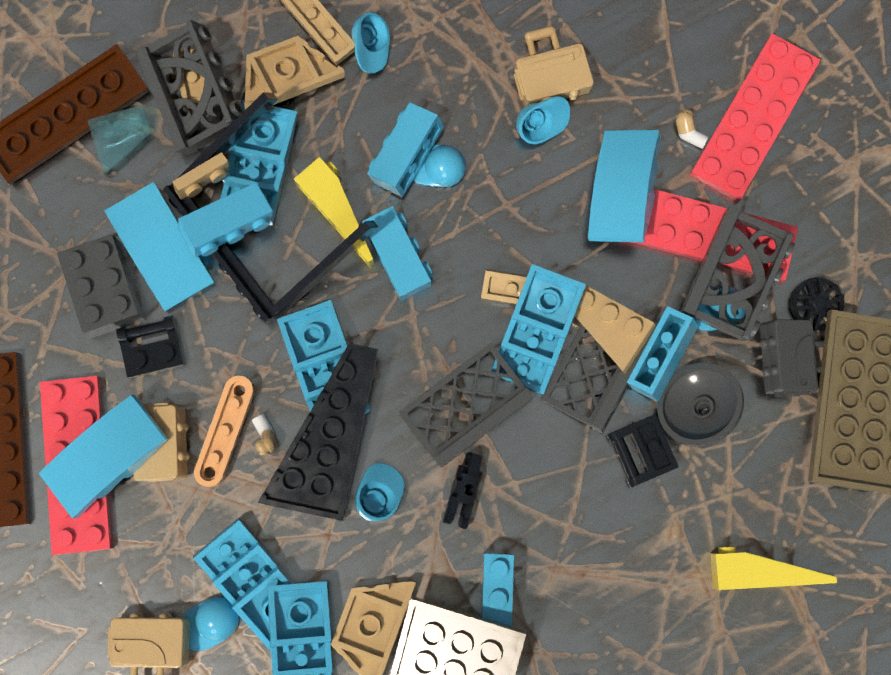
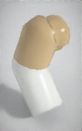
(687, 129)
(267, 434)

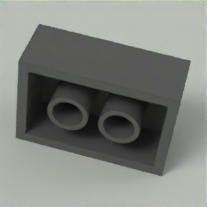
(100, 286)

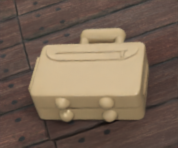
(554, 72)
(171, 458)
(149, 642)

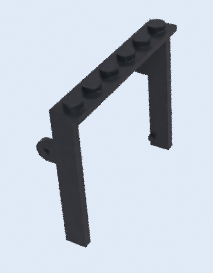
(227, 259)

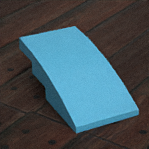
(262, 156)
(624, 186)
(157, 246)
(539, 327)
(314, 347)
(103, 456)
(242, 573)
(299, 629)

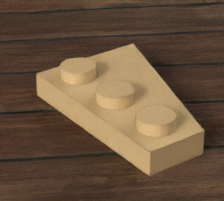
(614, 327)

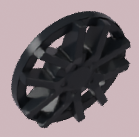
(818, 302)

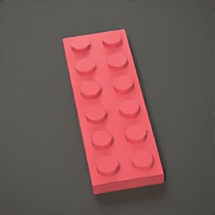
(755, 117)
(688, 226)
(67, 411)

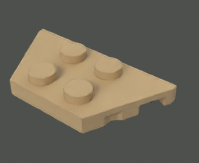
(287, 70)
(371, 625)

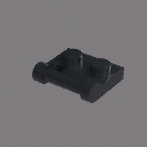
(152, 356)
(652, 448)

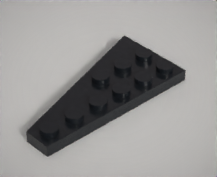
(323, 455)

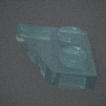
(118, 134)

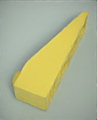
(325, 191)
(747, 570)

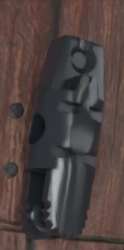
(467, 476)

